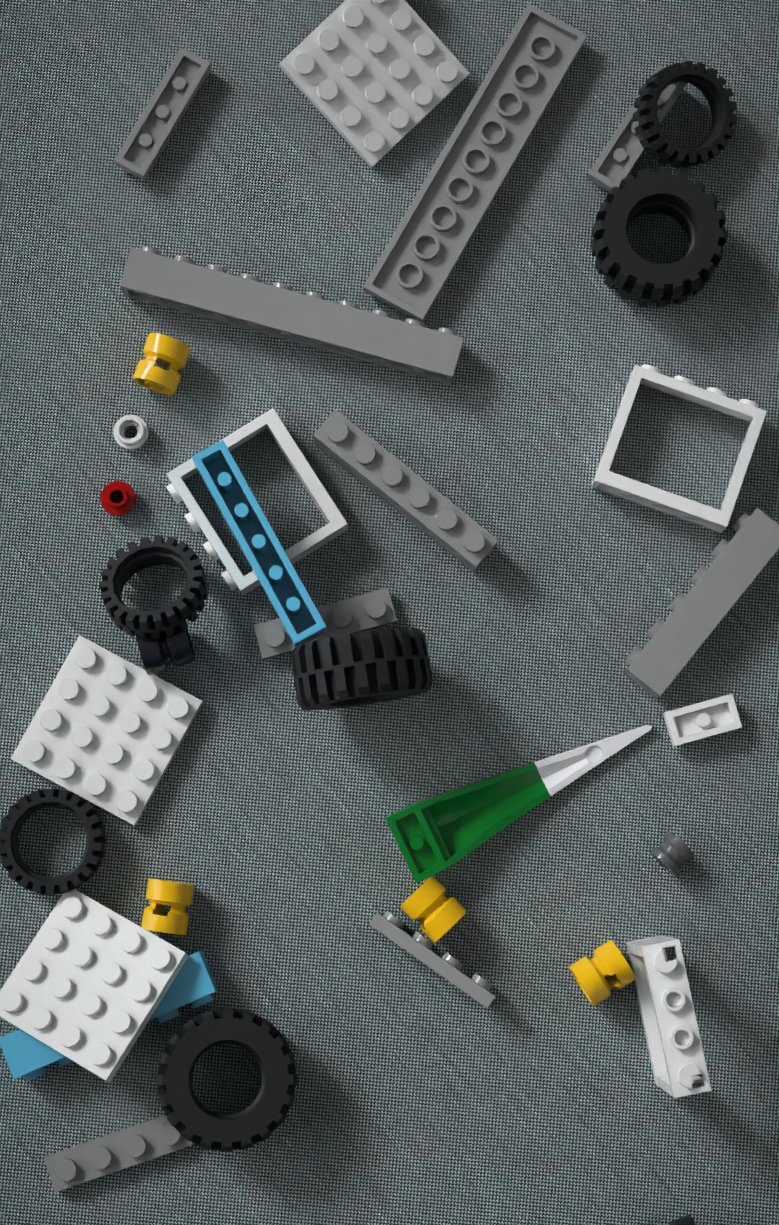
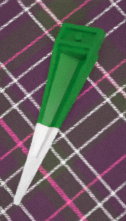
(455, 822)

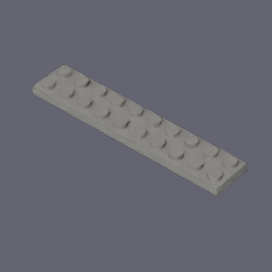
(474, 163)

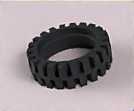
(719, 104)
(137, 559)
(82, 871)

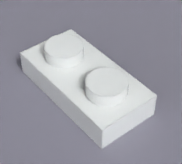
(702, 720)

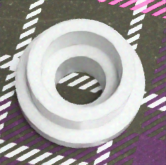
(123, 425)

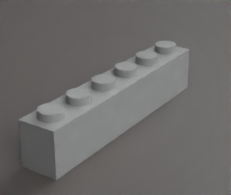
(405, 491)
(705, 604)

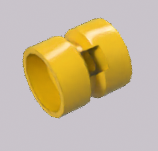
(167, 353)
(169, 893)
(433, 909)
(602, 972)

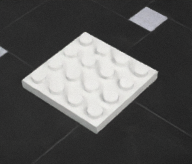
(373, 72)
(107, 730)
(89, 983)

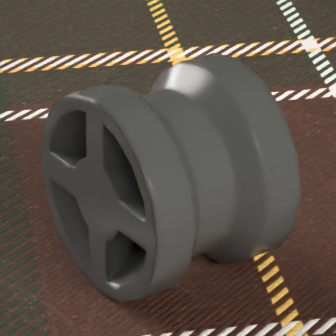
(672, 854)

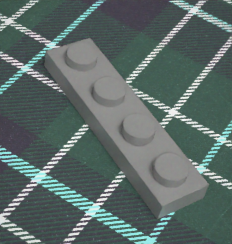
(163, 114)
(624, 146)
(341, 617)
(446, 966)
(113, 1152)

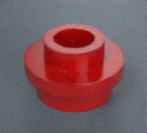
(123, 507)

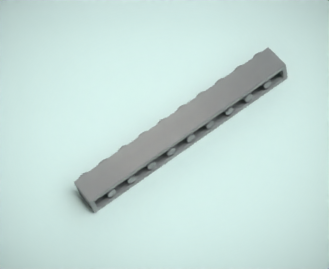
(291, 315)

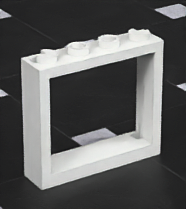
(661, 499)
(214, 546)
(668, 1016)

